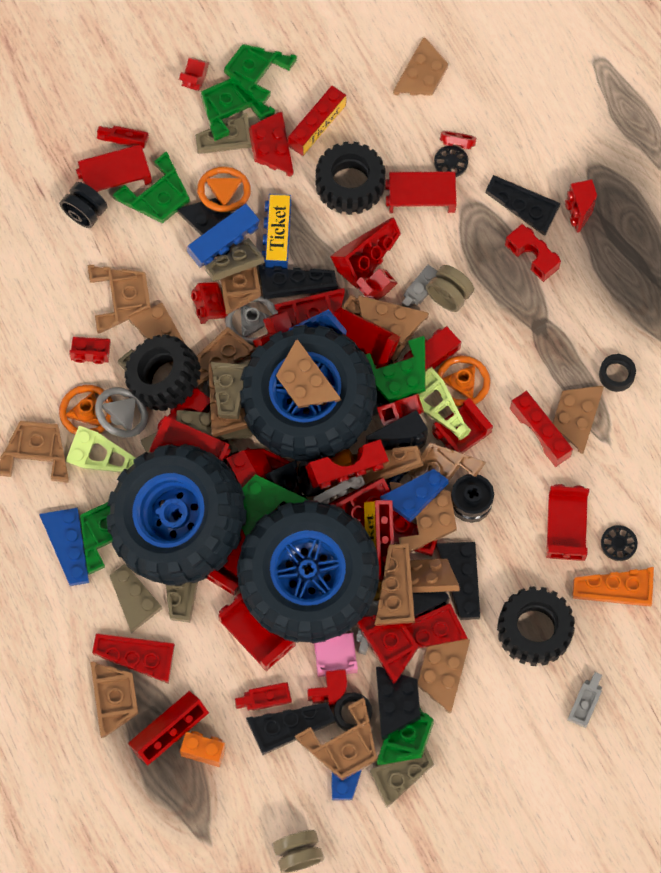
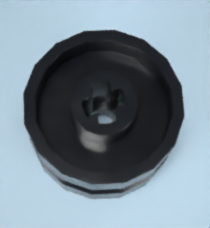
(83, 204)
(472, 487)

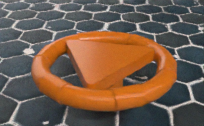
(223, 188)
(464, 379)
(84, 410)

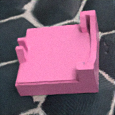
(336, 654)

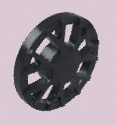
(451, 161)
(619, 543)

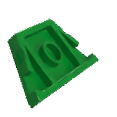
(407, 743)

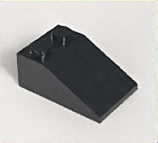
(402, 433)

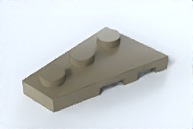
(237, 138)
(236, 261)
(228, 388)
(134, 598)
(181, 601)
(397, 777)

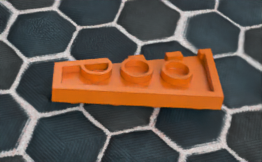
(624, 587)

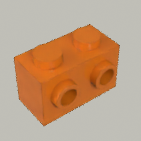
(202, 748)

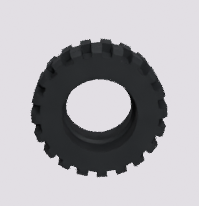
(354, 157)
(149, 359)
(542, 602)

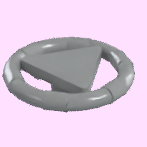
(251, 319)
(120, 412)

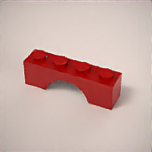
(552, 441)
(324, 471)

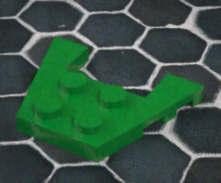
(251, 64)
(226, 100)
(161, 198)
(403, 377)
(263, 498)
(95, 535)

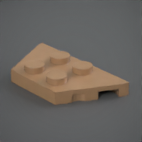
(423, 71)
(240, 289)
(392, 317)
(304, 379)
(576, 414)
(433, 576)
(443, 671)
(114, 697)

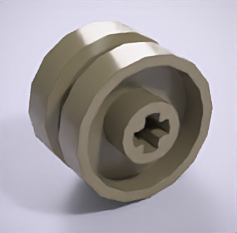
(450, 288)
(298, 851)

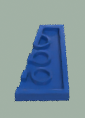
(67, 540)

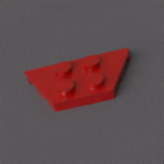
(271, 144)
(310, 306)
(391, 645)

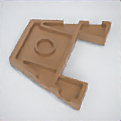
(128, 295)
(38, 443)
(446, 462)
(433, 521)
(348, 751)

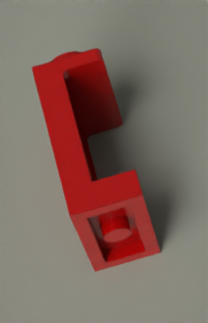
(474, 419)

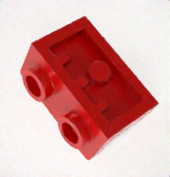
(208, 301)
(90, 349)

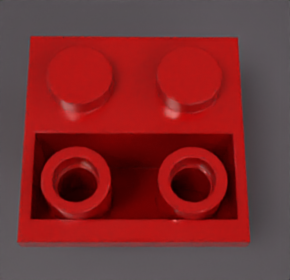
(581, 202)

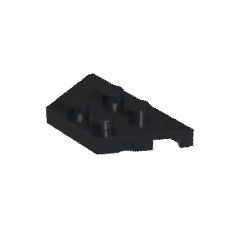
(202, 217)
(397, 702)

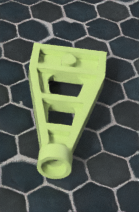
(433, 383)
(82, 447)

